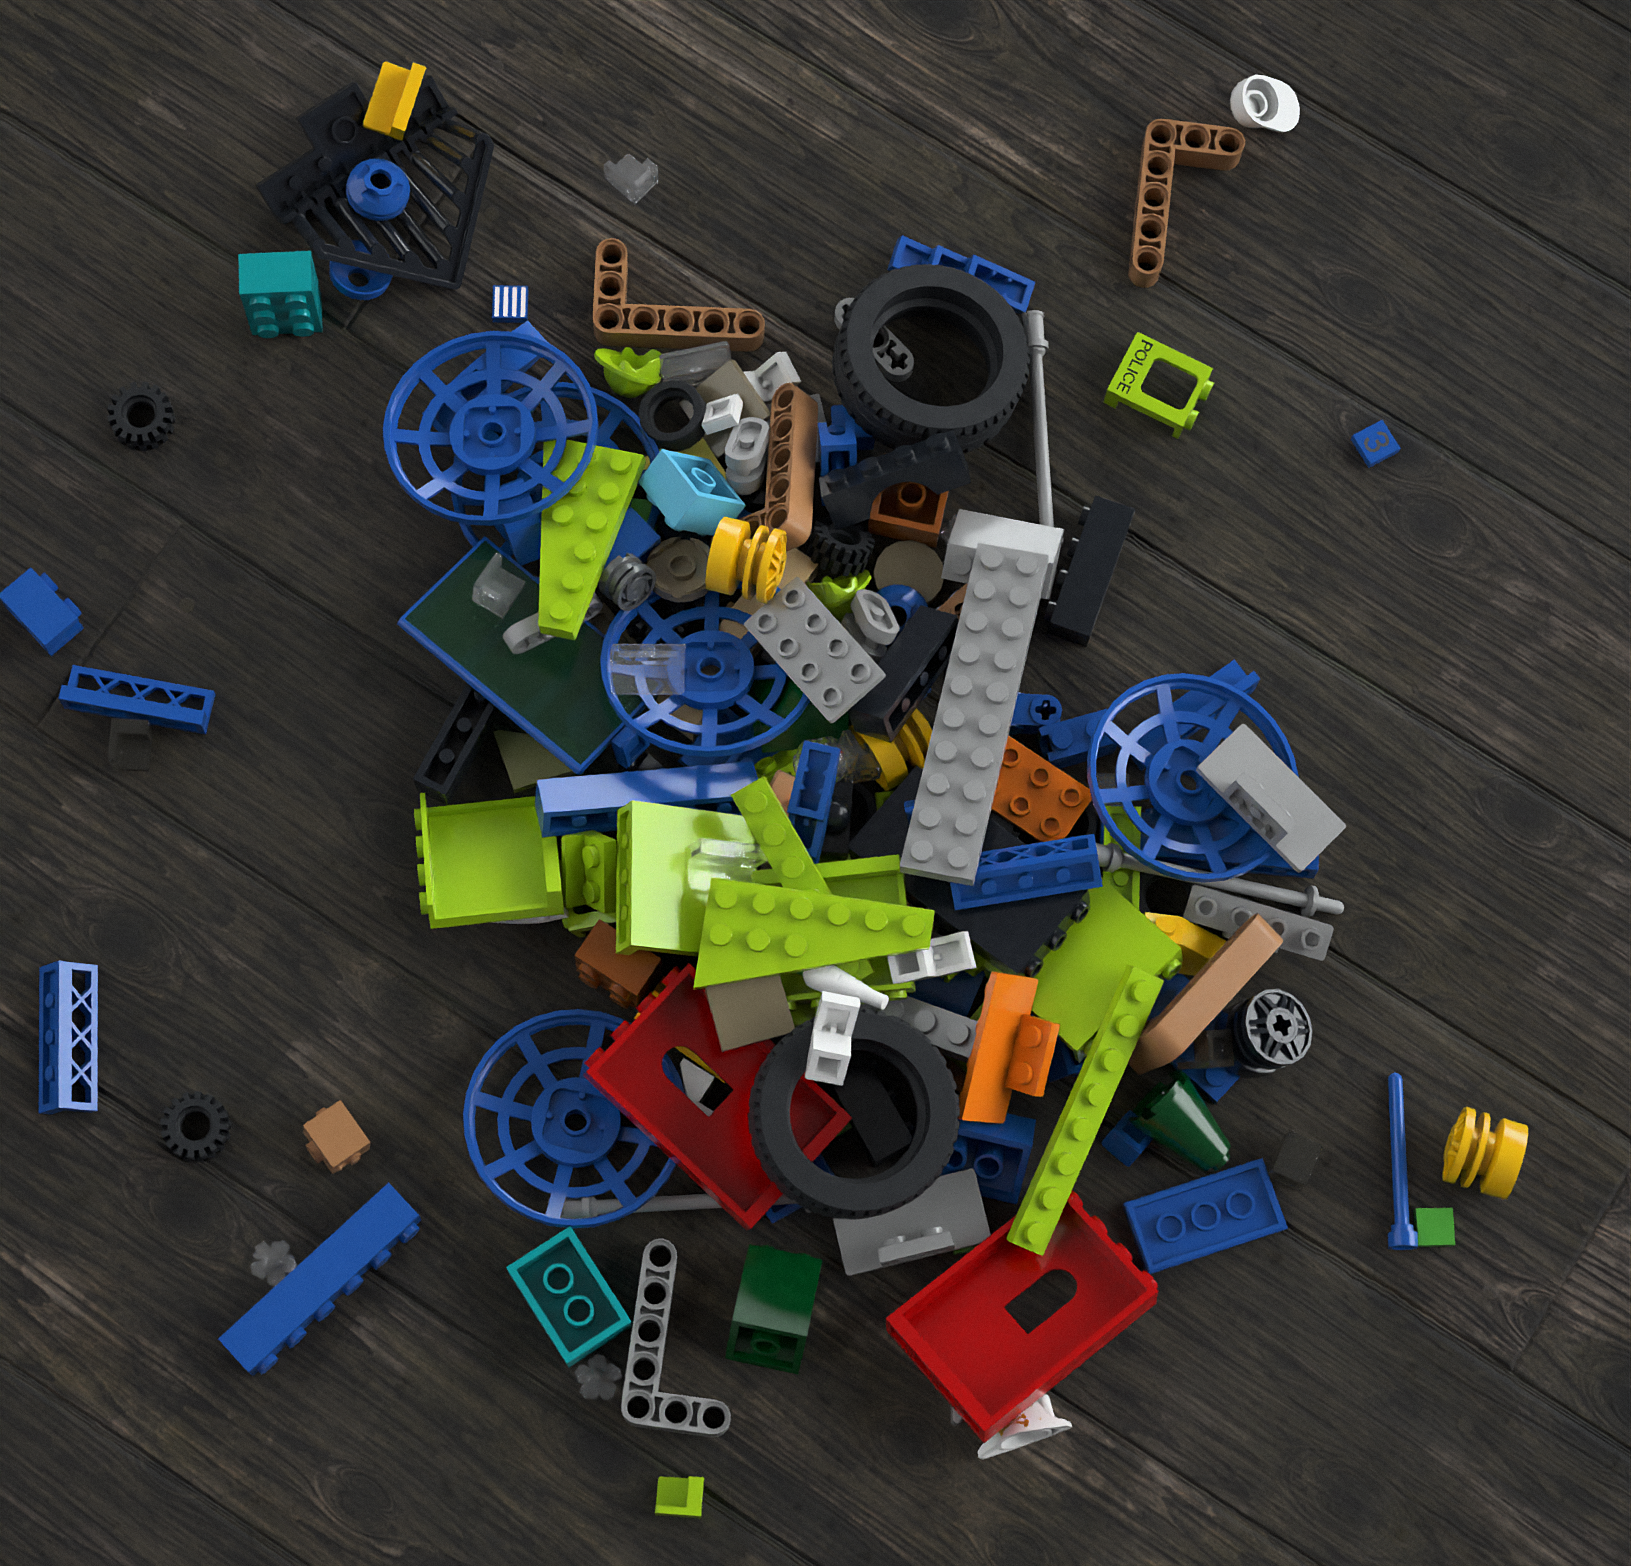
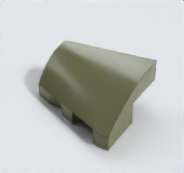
(528, 760)

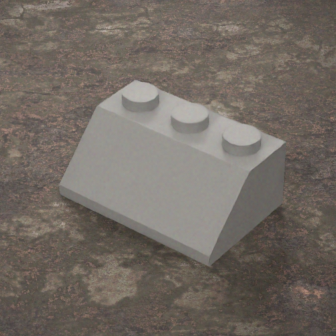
(988, 529)

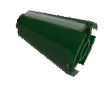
(1182, 1122)

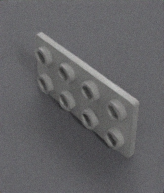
(814, 650)
(1271, 798)
(936, 1222)

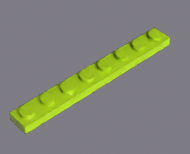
(1084, 1110)

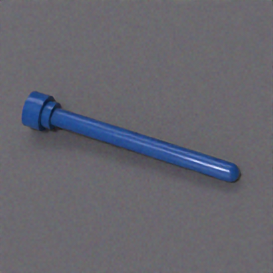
(1402, 1232)

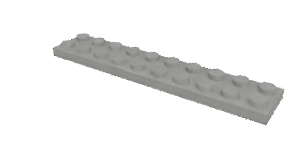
(974, 715)

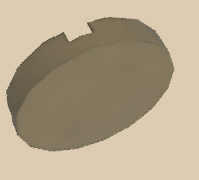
(910, 565)
(679, 569)

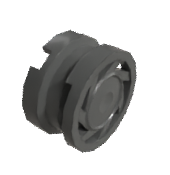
(627, 581)

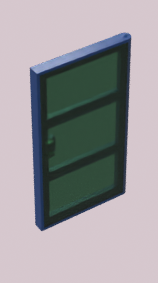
(547, 690)

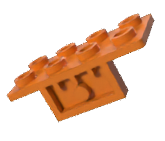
(1037, 795)
(1007, 1051)

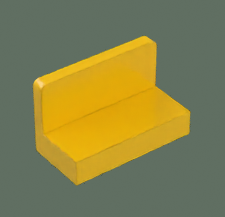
(393, 99)

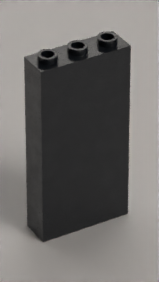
(1006, 934)

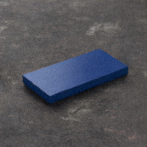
(1204, 1216)

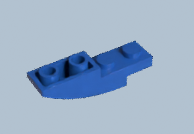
(510, 359)

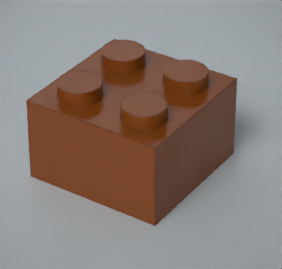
(908, 513)
(624, 976)

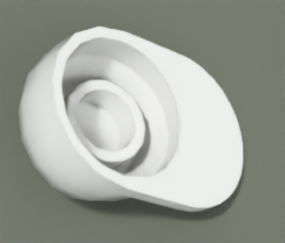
(1265, 104)

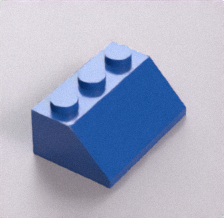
(996, 1154)

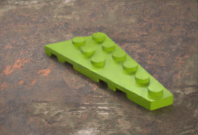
(581, 532)
(783, 931)

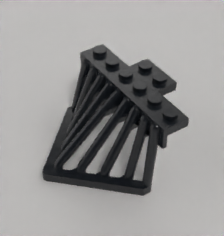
(343, 142)

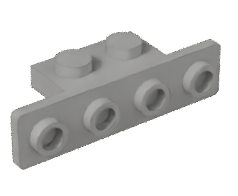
(1229, 912)

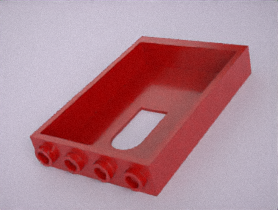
(713, 1148)
(980, 1352)

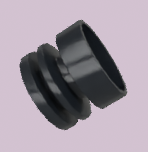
(1266, 1032)

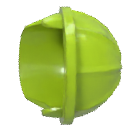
(628, 372)
(839, 592)

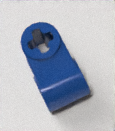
(1028, 716)

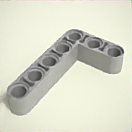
(654, 1353)

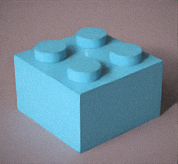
(690, 492)

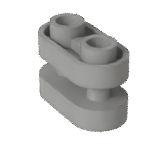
(747, 455)
(871, 623)

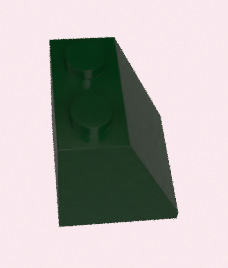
(808, 726)
(773, 1308)

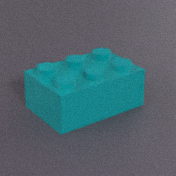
(280, 293)
(569, 1296)

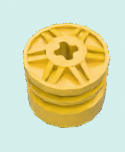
(753, 561)
(908, 745)
(1491, 1155)

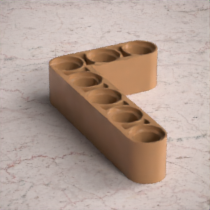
(1158, 187)
(662, 316)
(789, 467)
(1205, 995)

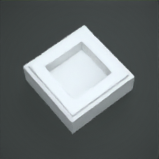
(722, 414)

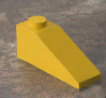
(1196, 943)

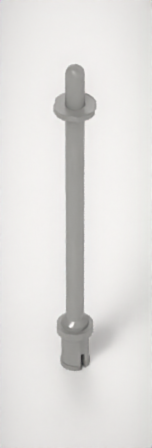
(1038, 347)
(1112, 858)
(592, 1207)

